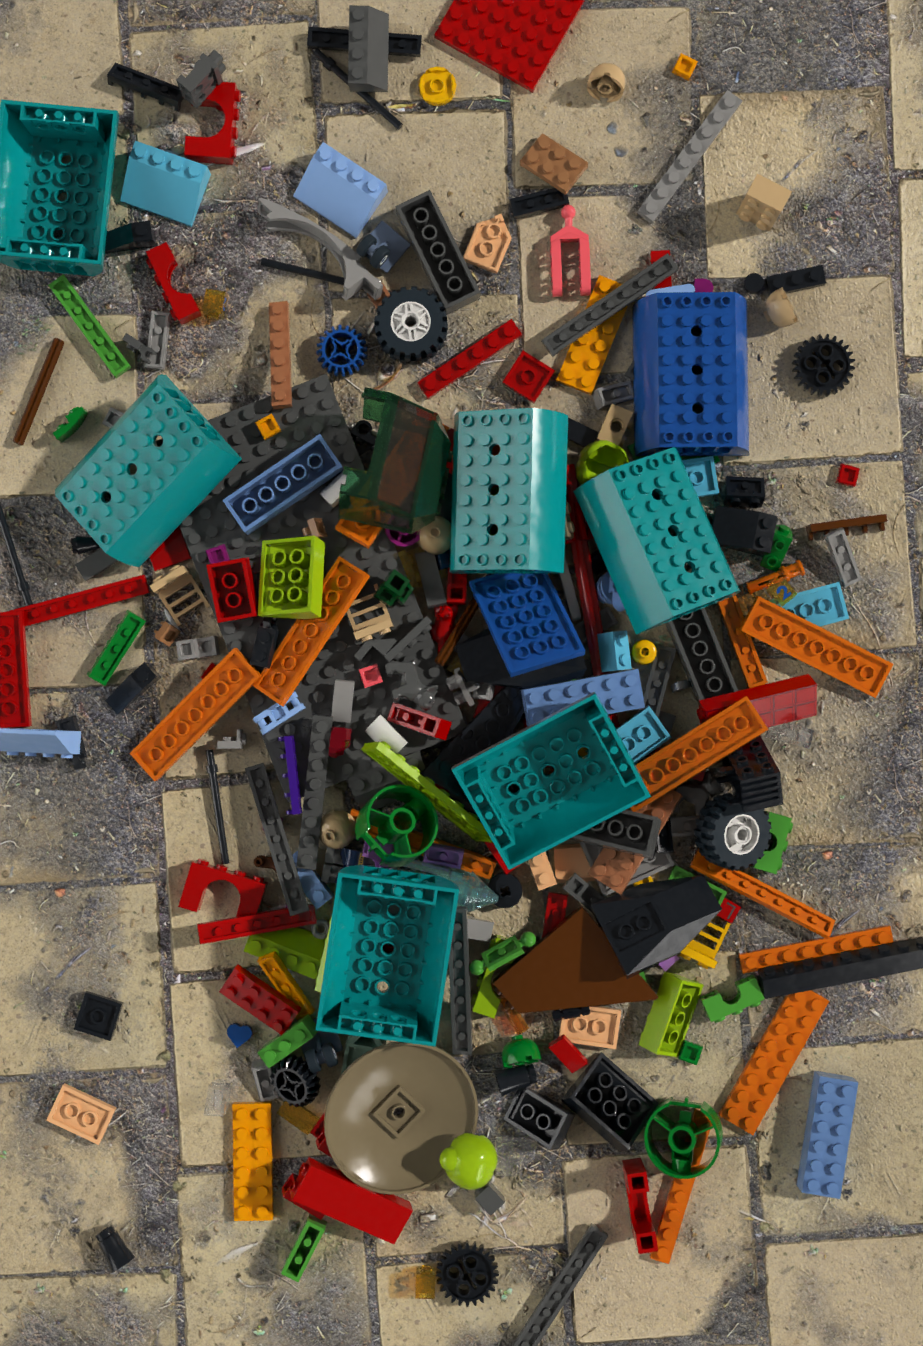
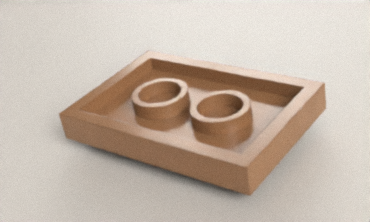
(554, 163)

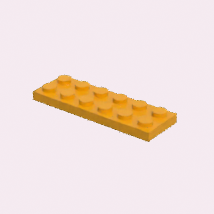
(589, 352)
(253, 1161)

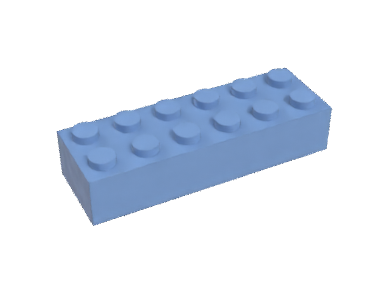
(283, 484)
(616, 691)
(827, 1134)

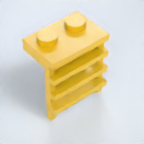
(703, 953)

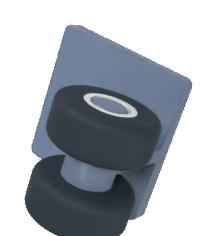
(383, 247)
(322, 1050)

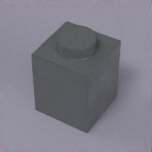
(489, 1198)

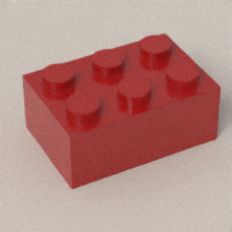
(233, 589)

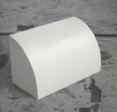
(331, 492)
(383, 731)

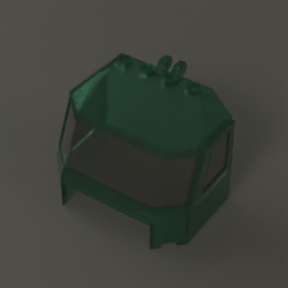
(404, 470)

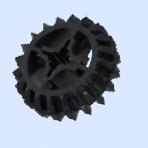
(295, 1081)

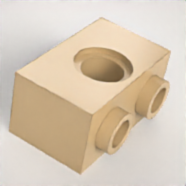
(618, 416)

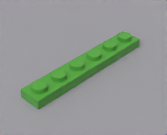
(89, 326)

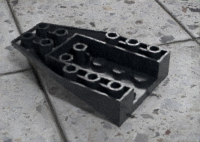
(484, 665)
(655, 920)

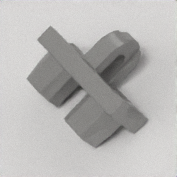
(465, 694)

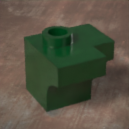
(394, 588)

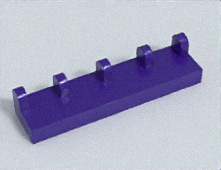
(292, 775)

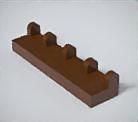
(862, 522)

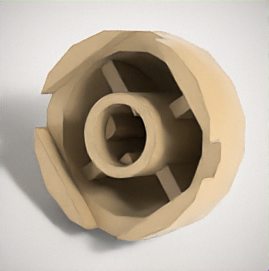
(607, 82)
(779, 309)
(436, 536)
(337, 829)

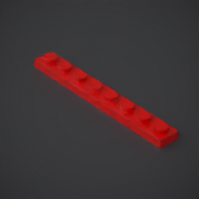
(84, 600)

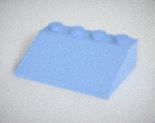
(340, 190)
(40, 741)

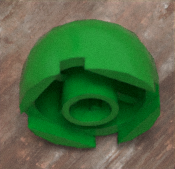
(520, 1052)

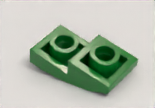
(75, 418)

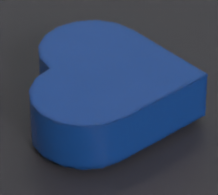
(239, 1034)

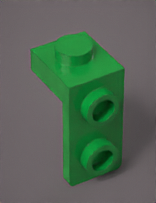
(780, 545)

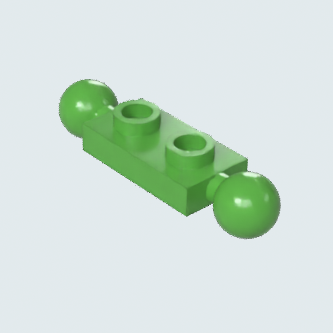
(502, 953)

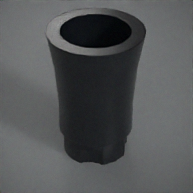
(515, 1078)
(114, 1248)

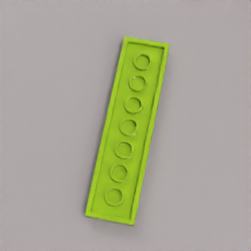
(440, 798)

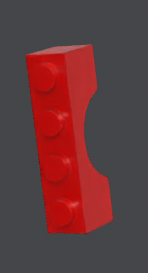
(183, 304)

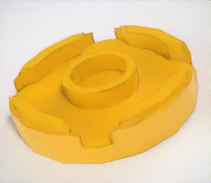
(437, 86)

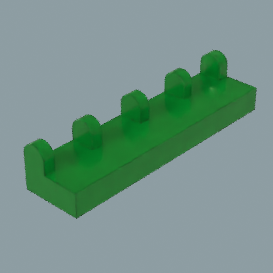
(116, 648)

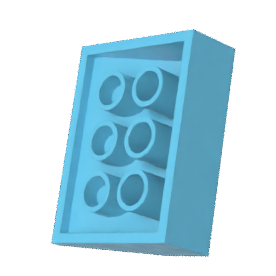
(164, 183)

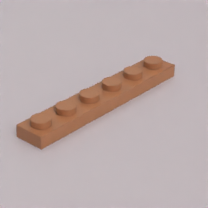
(280, 355)

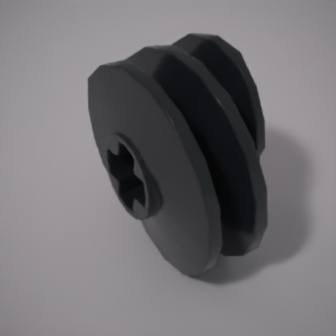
(514, 886)

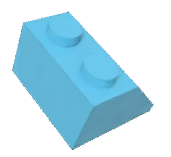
(614, 651)

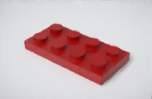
(260, 999)

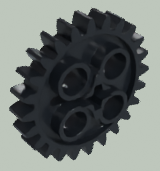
(809, 375)
(451, 1281)

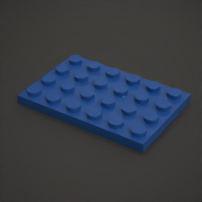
(526, 620)

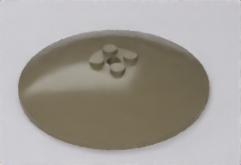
(401, 1150)

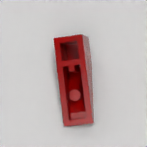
(419, 721)

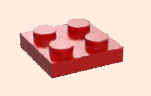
(528, 376)

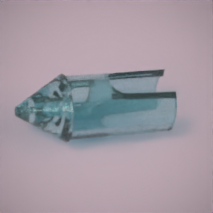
(472, 889)

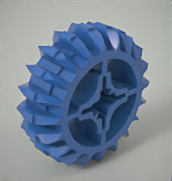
(336, 355)

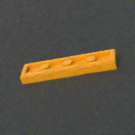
(285, 983)

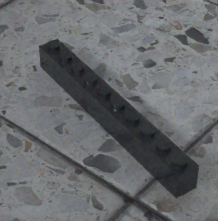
(841, 968)

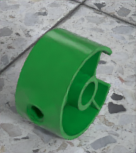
(416, 808)
(682, 1151)

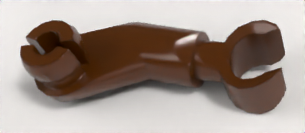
(264, 862)

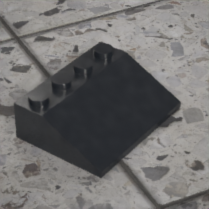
(610, 1102)

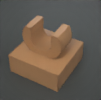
(315, 528)
(167, 633)

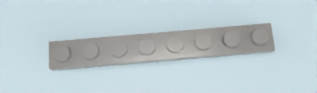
(689, 156)

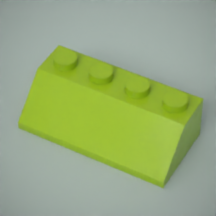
(294, 946)
(670, 1015)

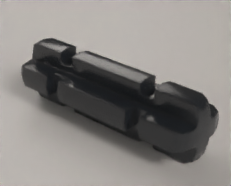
(570, 1013)

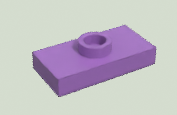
(444, 855)

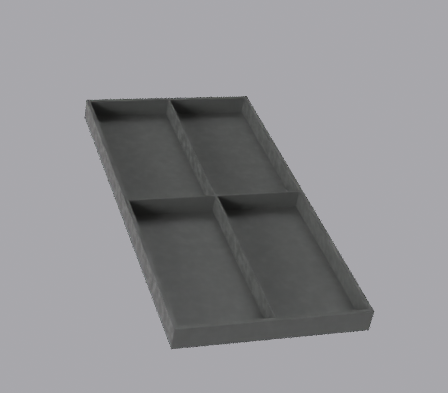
(212, 524)

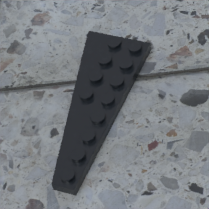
(487, 728)

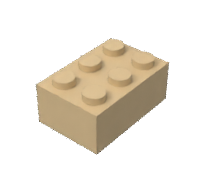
(763, 202)

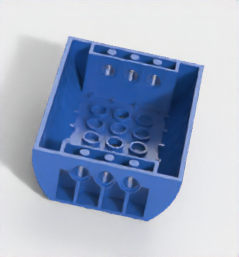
(665, 380)

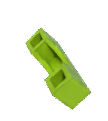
(486, 999)

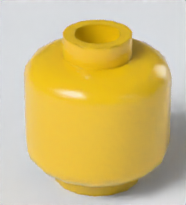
(640, 658)

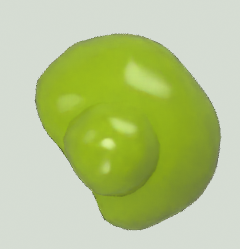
(598, 458)
(469, 1161)

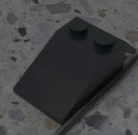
(744, 530)
(539, 1117)

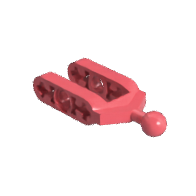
(568, 235)

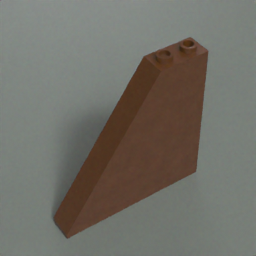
(569, 970)

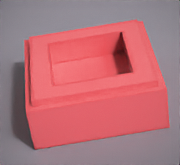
(370, 675)

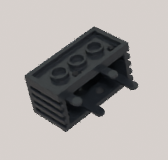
(752, 777)

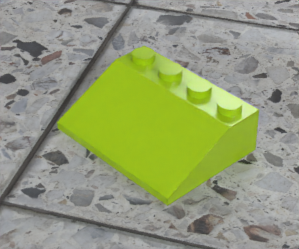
(291, 578)

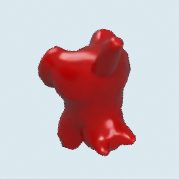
(444, 624)

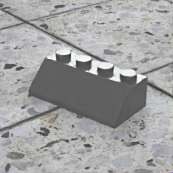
(368, 49)
(371, 782)

